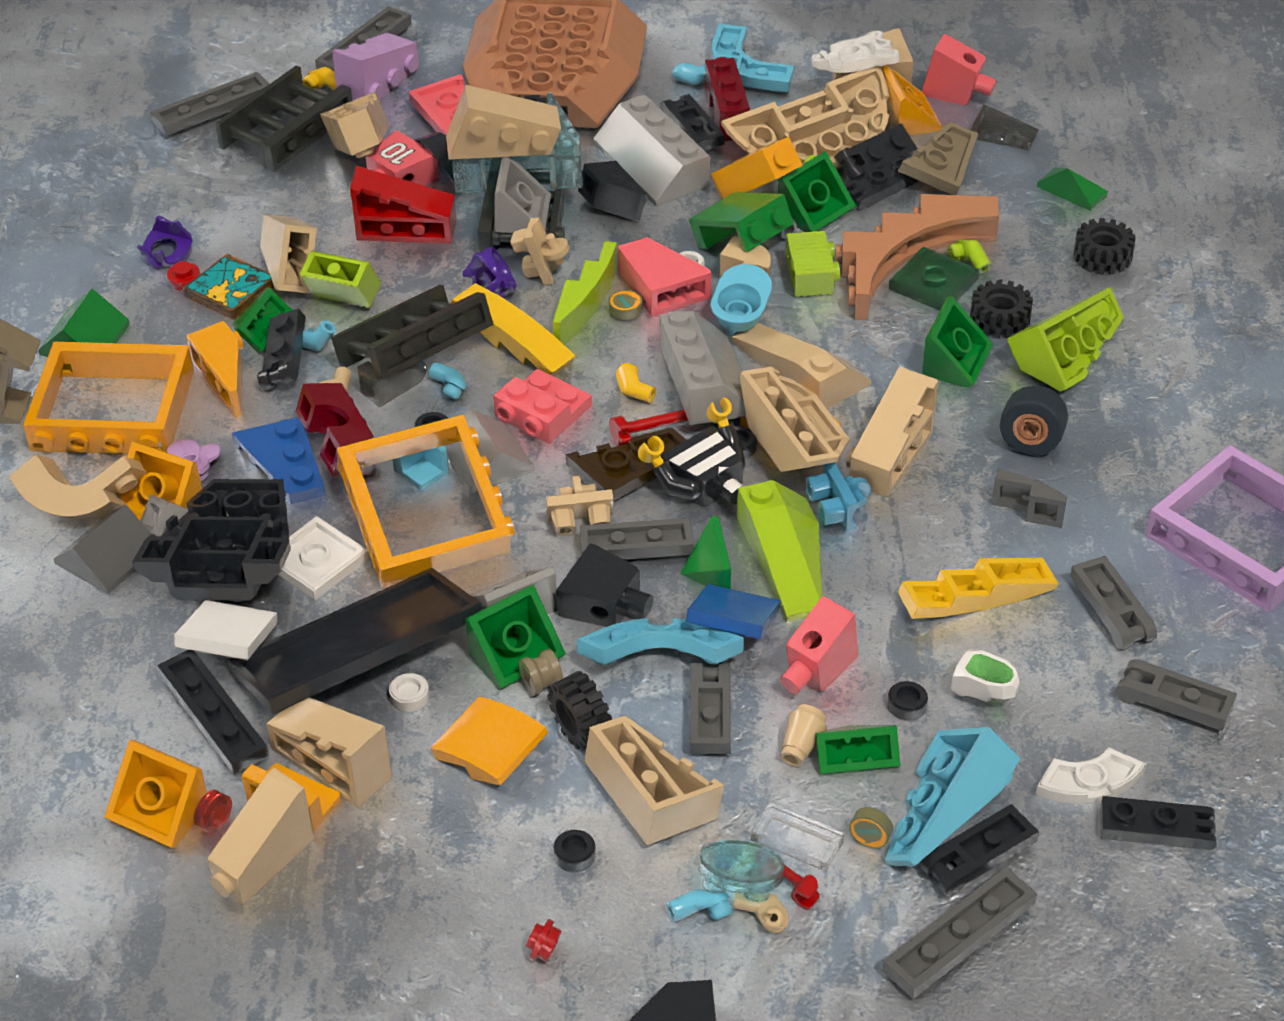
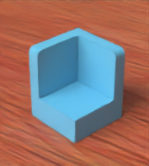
(423, 467)

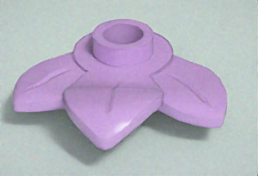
(192, 451)

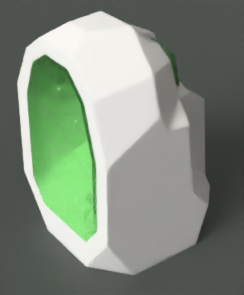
(985, 677)

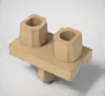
(544, 250)
(577, 503)

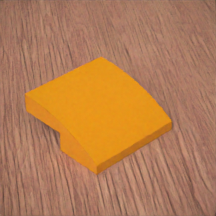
(489, 740)

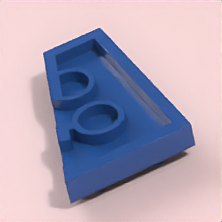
(284, 454)

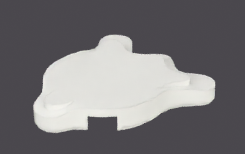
(857, 54)

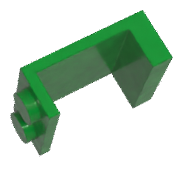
(750, 214)

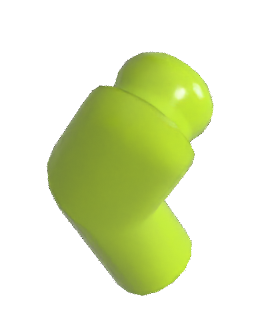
(970, 251)

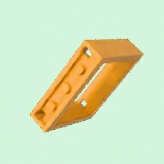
(108, 361)
(439, 556)

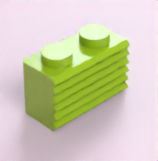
(811, 263)
(340, 279)

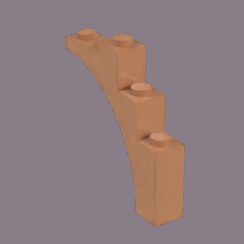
(936, 223)

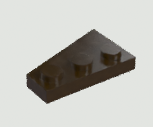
(620, 466)

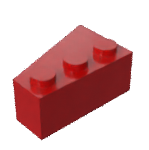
(400, 210)

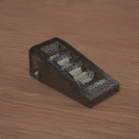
(1003, 129)

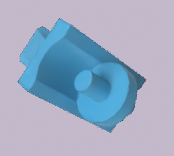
(842, 493)

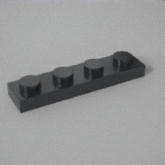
(213, 711)

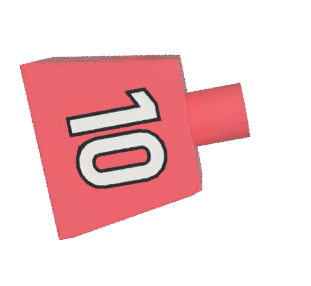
(404, 159)

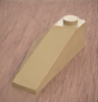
(807, 364)

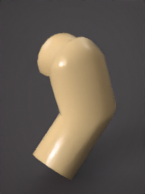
(769, 912)

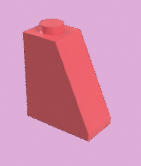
(662, 276)

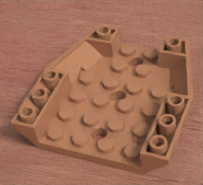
(576, 48)

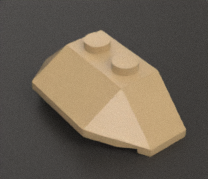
(790, 421)

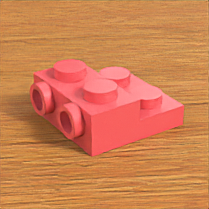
(540, 405)

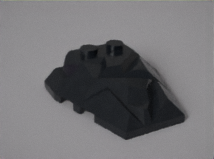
(223, 544)

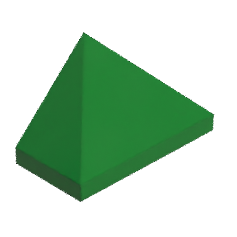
(1072, 188)
(255, 320)
(709, 558)
(857, 748)

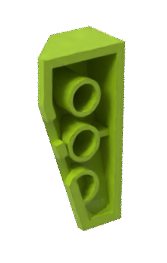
(1068, 341)
(784, 543)

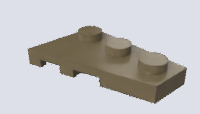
(943, 159)

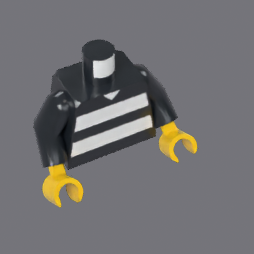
(702, 466)

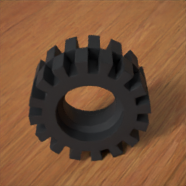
(1104, 246)
(989, 303)
(577, 707)

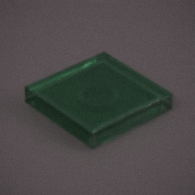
(933, 278)

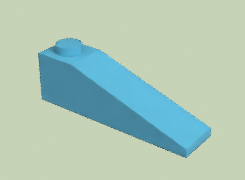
(957, 779)

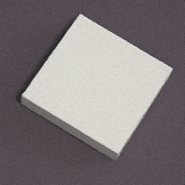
(321, 558)
(225, 630)

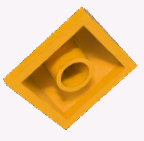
(909, 105)
(166, 477)
(155, 794)

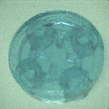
(740, 869)

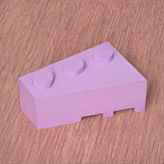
(375, 65)

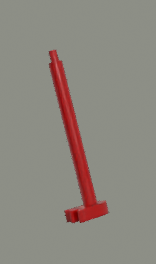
(621, 429)

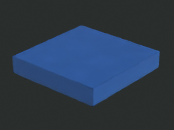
(733, 611)

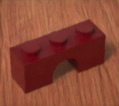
(724, 90)
(332, 411)

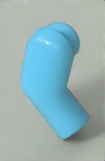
(689, 73)
(319, 338)
(452, 378)
(698, 900)

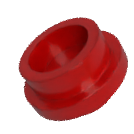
(182, 274)
(543, 940)

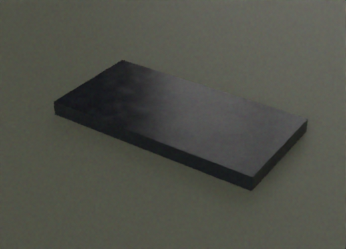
(354, 639)

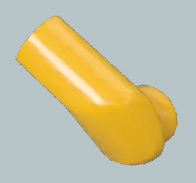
(320, 78)
(630, 384)

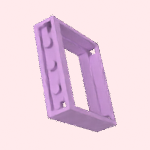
(1206, 550)

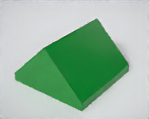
(815, 193)
(87, 321)
(955, 346)
(509, 632)

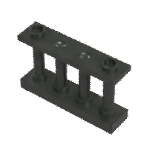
(288, 138)
(486, 231)
(412, 331)

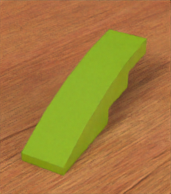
(583, 297)

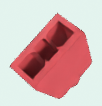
(956, 73)
(821, 647)

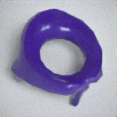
(163, 231)
(491, 268)

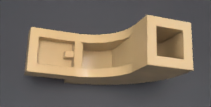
(51, 492)

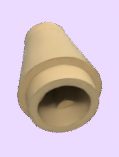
(801, 735)

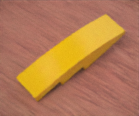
(521, 334)
(987, 586)

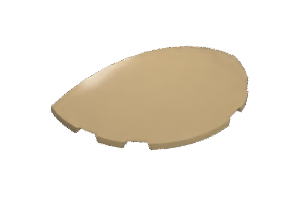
(827, 121)

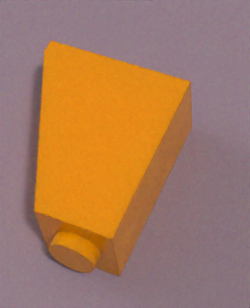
(757, 168)

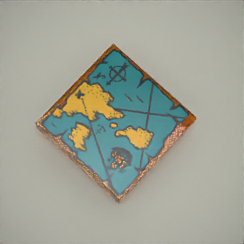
(228, 286)

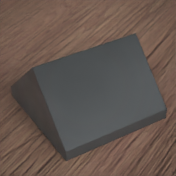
(106, 550)

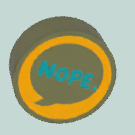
(625, 305)
(871, 827)

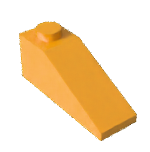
(219, 360)

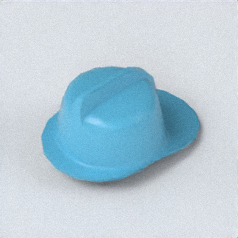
(741, 297)

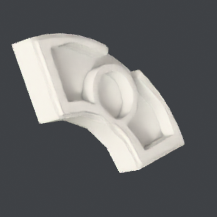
(1090, 780)

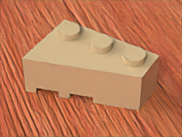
(357, 125)
(501, 126)

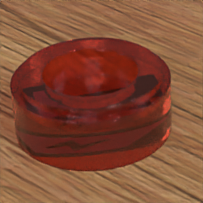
(212, 811)

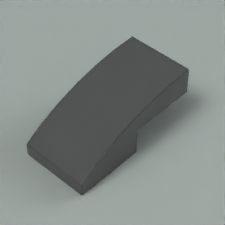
(1020, 492)

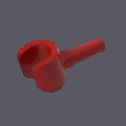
(805, 888)

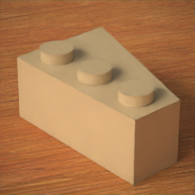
(895, 431)
(333, 748)
(648, 783)

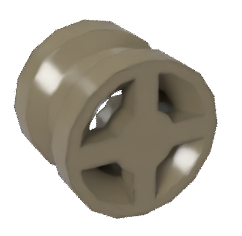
(540, 671)

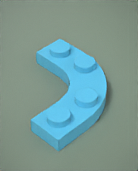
(754, 74)
(636, 635)

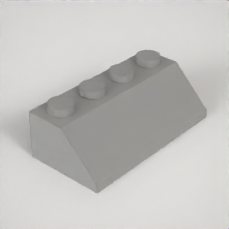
(654, 151)
(700, 365)

